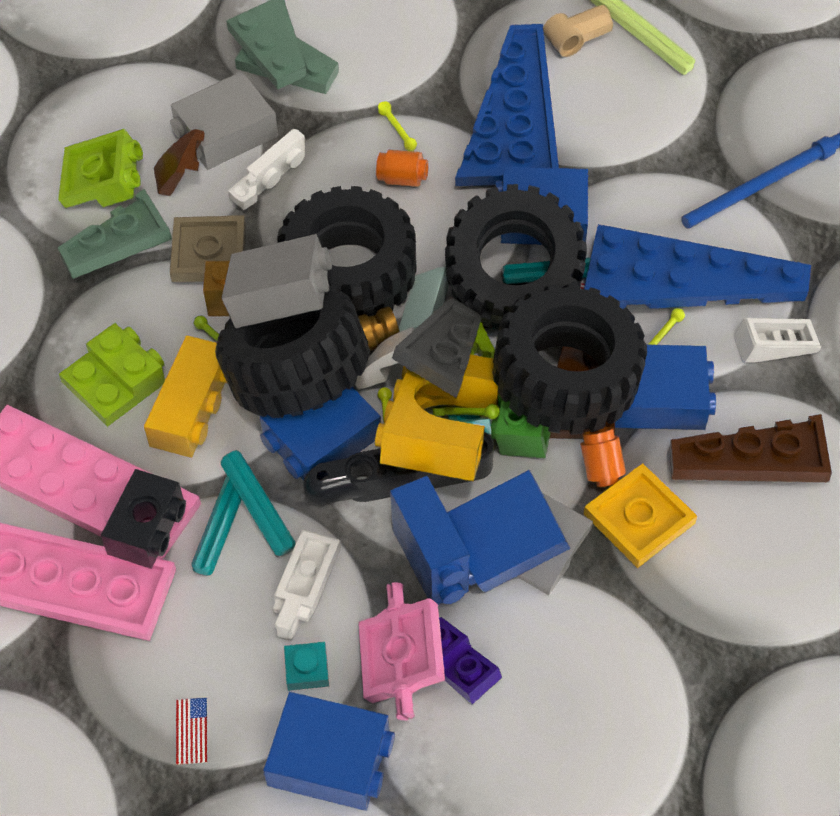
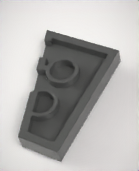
(441, 346)

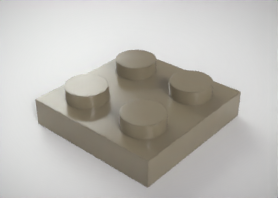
(201, 241)

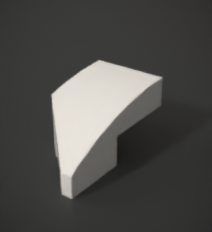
(381, 361)

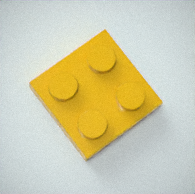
(640, 515)

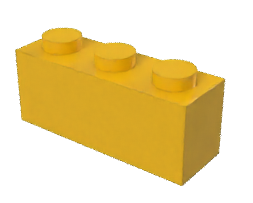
(186, 399)

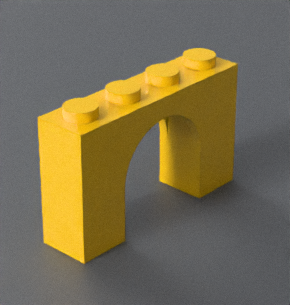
(431, 443)

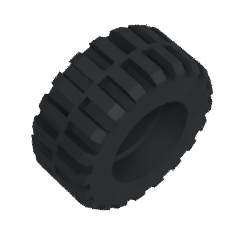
(511, 213)
(366, 221)
(294, 359)
(560, 396)

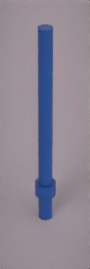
(819, 150)

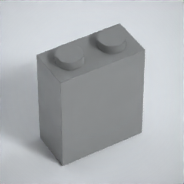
(230, 115)
(276, 281)

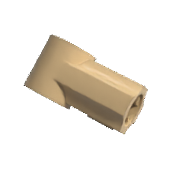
(570, 33)

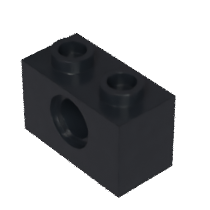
(142, 498)

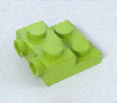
(100, 170)
(114, 373)

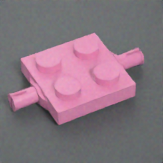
(401, 651)

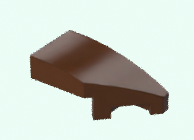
(175, 160)

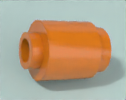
(402, 168)
(602, 457)

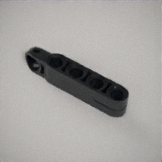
(382, 478)

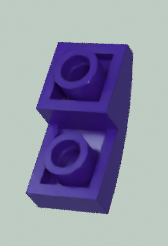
(464, 666)

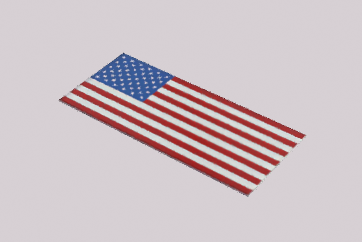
(191, 731)

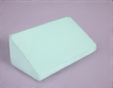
(424, 297)

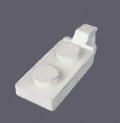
(268, 169)
(303, 581)

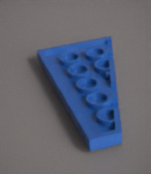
(515, 114)
(687, 274)

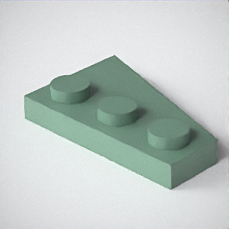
(270, 41)
(319, 68)
(123, 235)

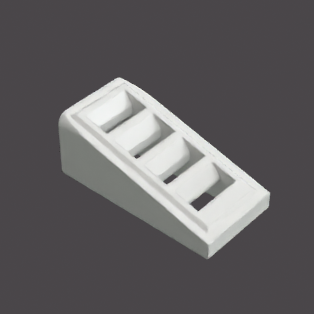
(755, 347)

